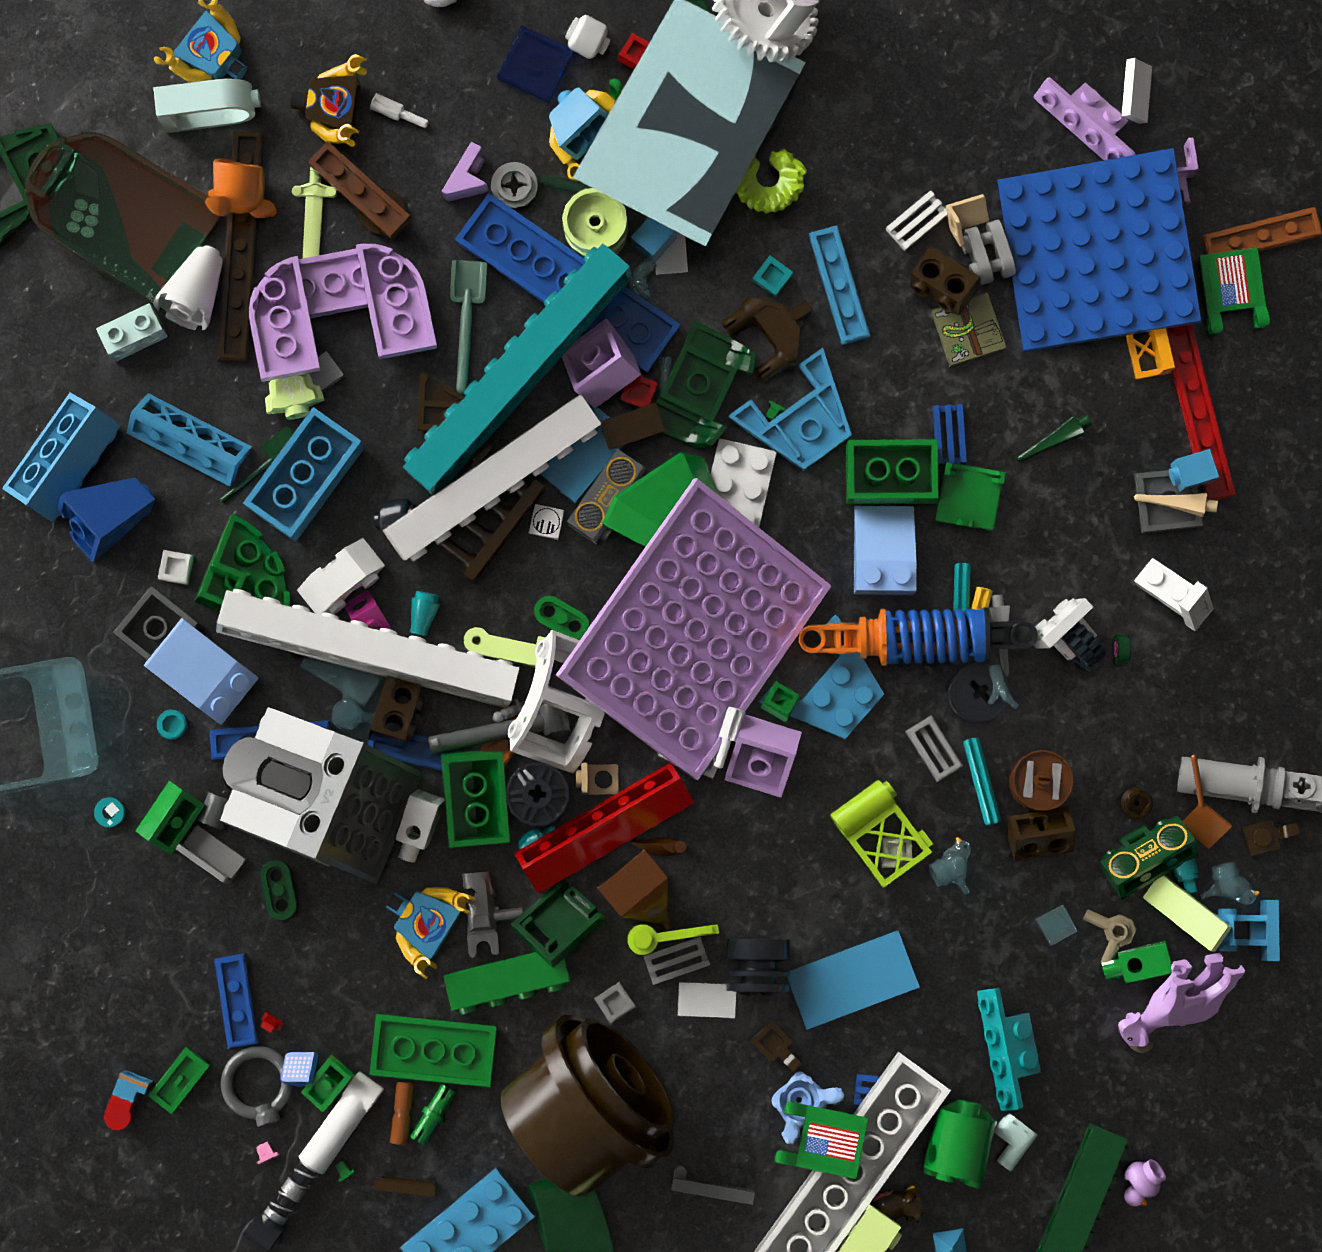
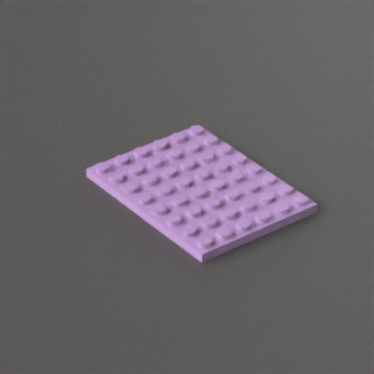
(694, 628)

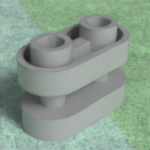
(974, 245)

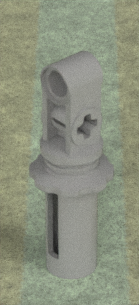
(1252, 784)

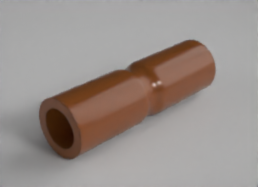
(401, 1117)

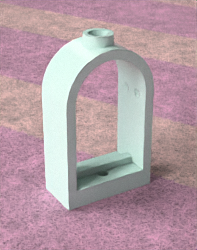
(205, 104)

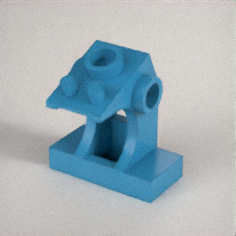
(1262, 930)

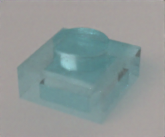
(1056, 925)

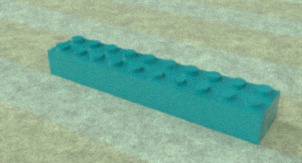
(518, 369)

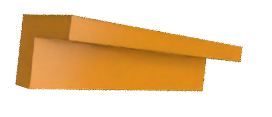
(1161, 353)

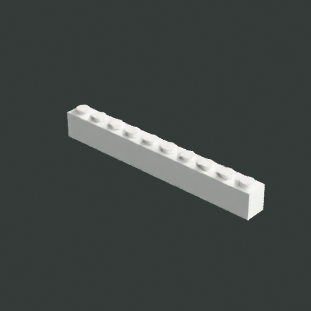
(366, 648)

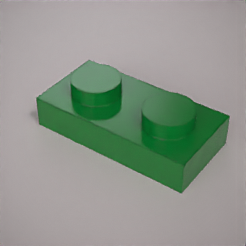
(179, 1080)

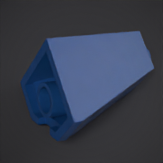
(104, 513)

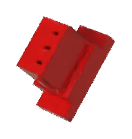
(271, 1023)

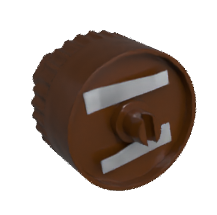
(1041, 781)

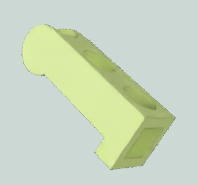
(501, 648)

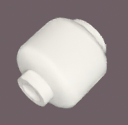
(587, 36)

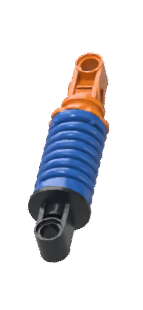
(919, 635)

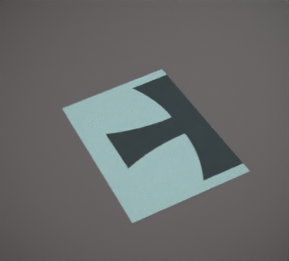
(687, 123)

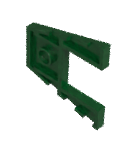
(19, 153)

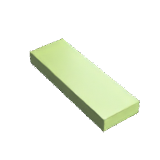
(1187, 913)

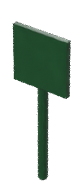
(272, 449)

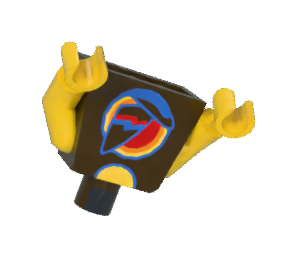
(333, 102)

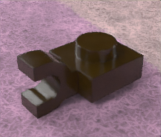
(1265, 837)
(773, 1044)

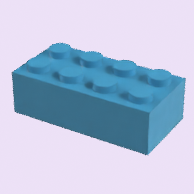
(304, 474)
(476, 1220)

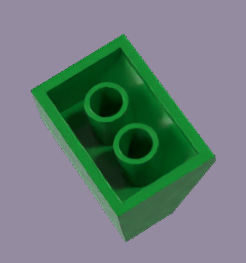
(475, 798)

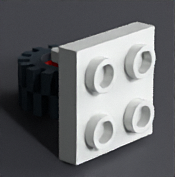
(1071, 634)

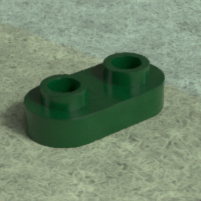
(279, 890)

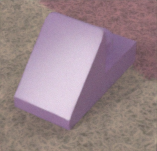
(462, 182)

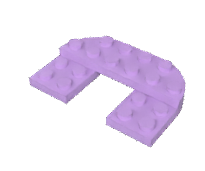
(331, 285)

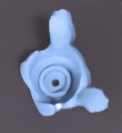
(811, 1094)

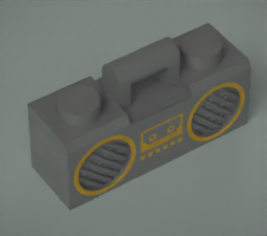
(615, 477)

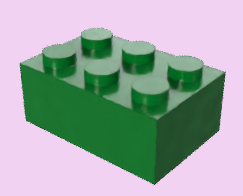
(892, 471)

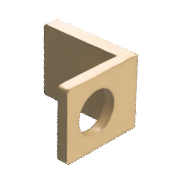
(965, 215)
(586, 779)

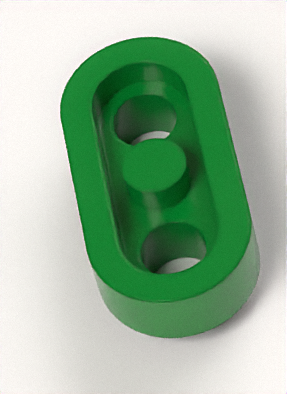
(562, 618)

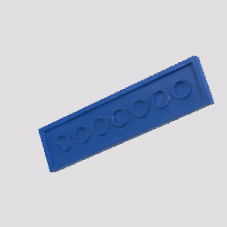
(542, 263)

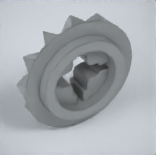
(504, 176)

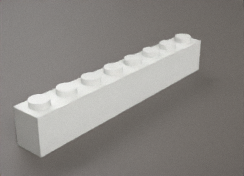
(491, 478)

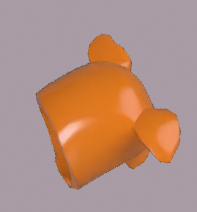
(238, 190)

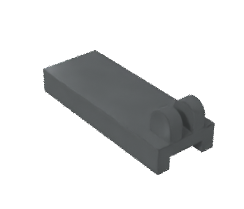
(710, 1189)

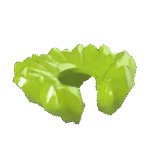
(778, 196)

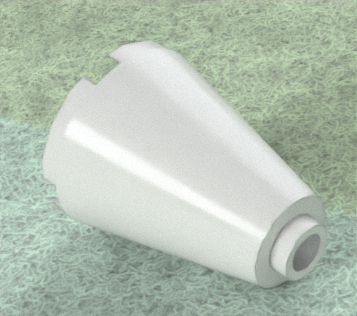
(192, 289)

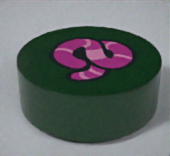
(1121, 649)

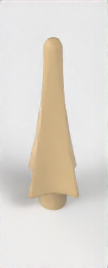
(1190, 503)

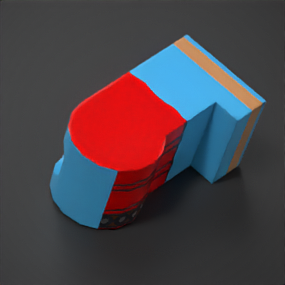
(123, 1099)

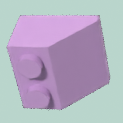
(600, 364)
(763, 756)

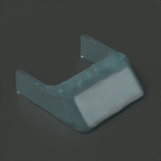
(62, 721)

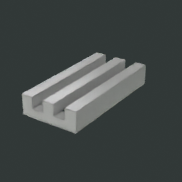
(930, 765)
(700, 952)

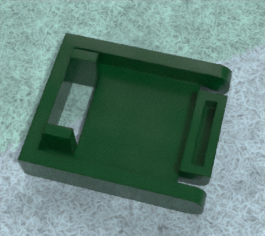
(562, 919)

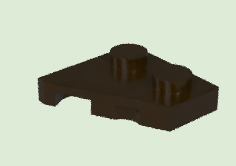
(434, 402)

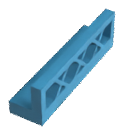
(184, 441)

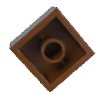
(639, 891)

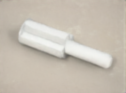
(395, 110)
(729, 732)

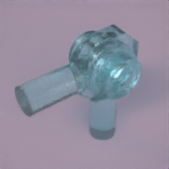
(348, 714)

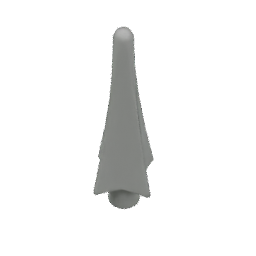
(999, 612)

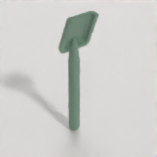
(469, 287)

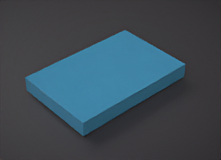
(582, 466)

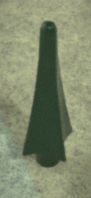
(1068, 431)

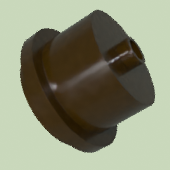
(588, 1106)

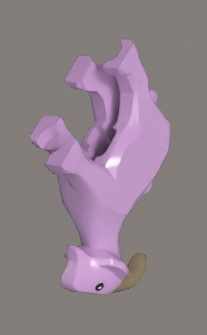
(1181, 1001)

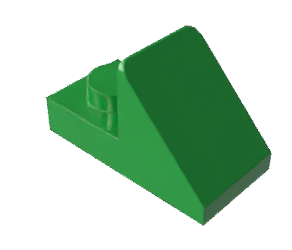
(328, 1083)

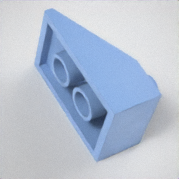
(884, 550)
(201, 671)

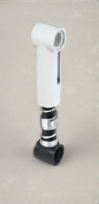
(315, 1159)

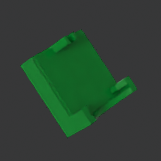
(969, 496)

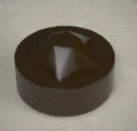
(1136, 803)

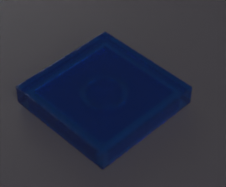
(535, 64)

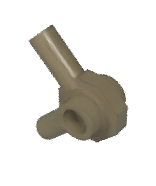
(1118, 930)

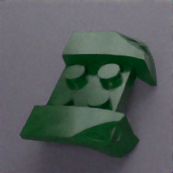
(700, 385)

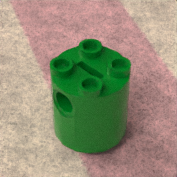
(960, 1143)

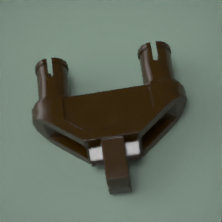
(778, 324)

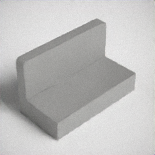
(212, 855)

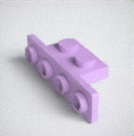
(1087, 117)

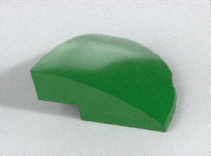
(245, 564)

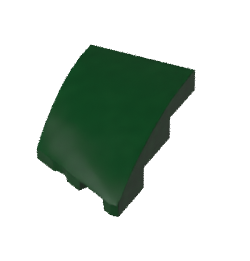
(569, 1221)

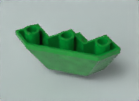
(647, 502)

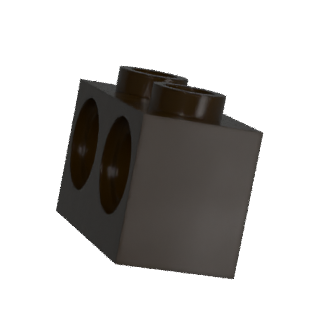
(949, 276)
(391, 711)
(1041, 834)

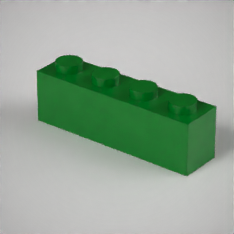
(503, 979)

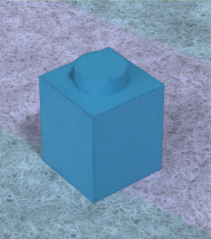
(653, 239)
(1193, 470)

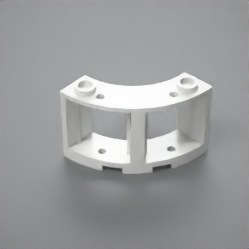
(545, 750)

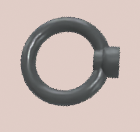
(263, 1114)

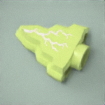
(293, 396)

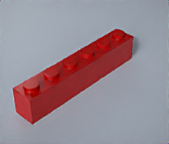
(604, 828)

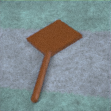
(1203, 821)

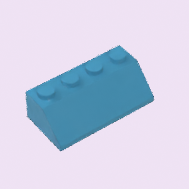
(61, 456)

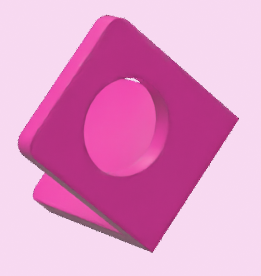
(368, 613)

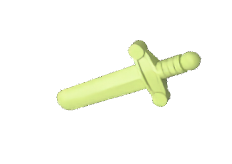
(314, 194)

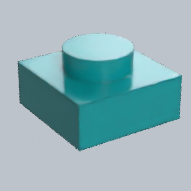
(772, 276)

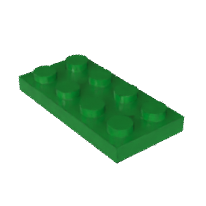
(433, 1050)

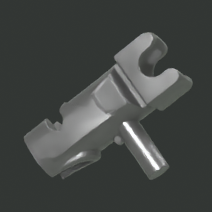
(484, 915)

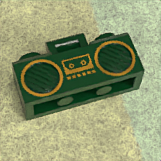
(1148, 855)

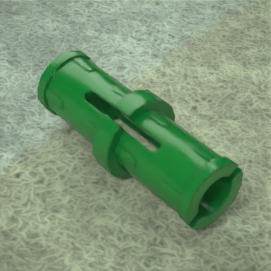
(433, 1114)

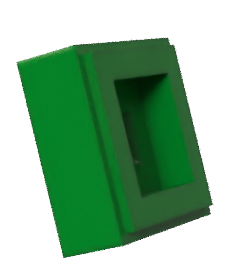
(780, 701)

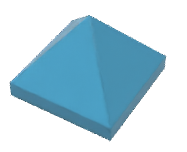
(950, 1241)

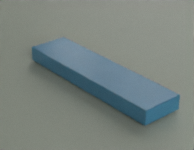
(839, 285)

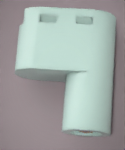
(1018, 1138)

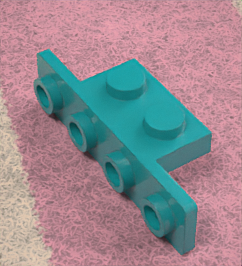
(1009, 1047)

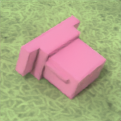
(266, 1153)

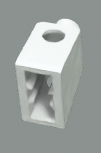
(421, 811)

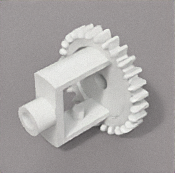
(769, 26)

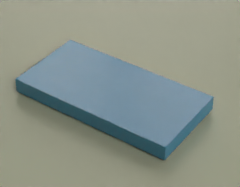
(852, 980)

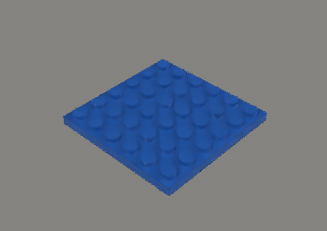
(1099, 250)

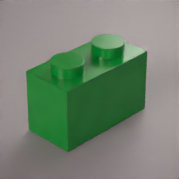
(170, 818)

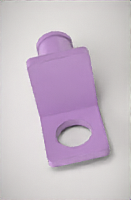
(1188, 171)

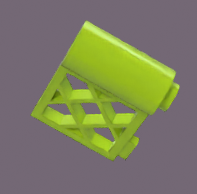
(866, 812)
(644, 939)

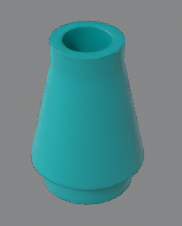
(423, 610)

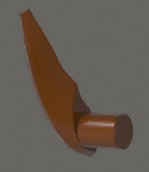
(661, 846)

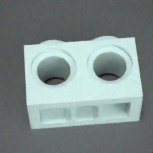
(132, 332)

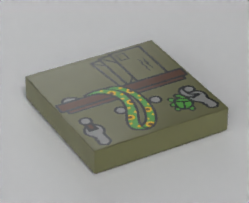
(971, 333)

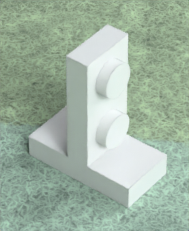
(1175, 592)

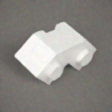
(329, 587)

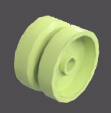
(587, 209)

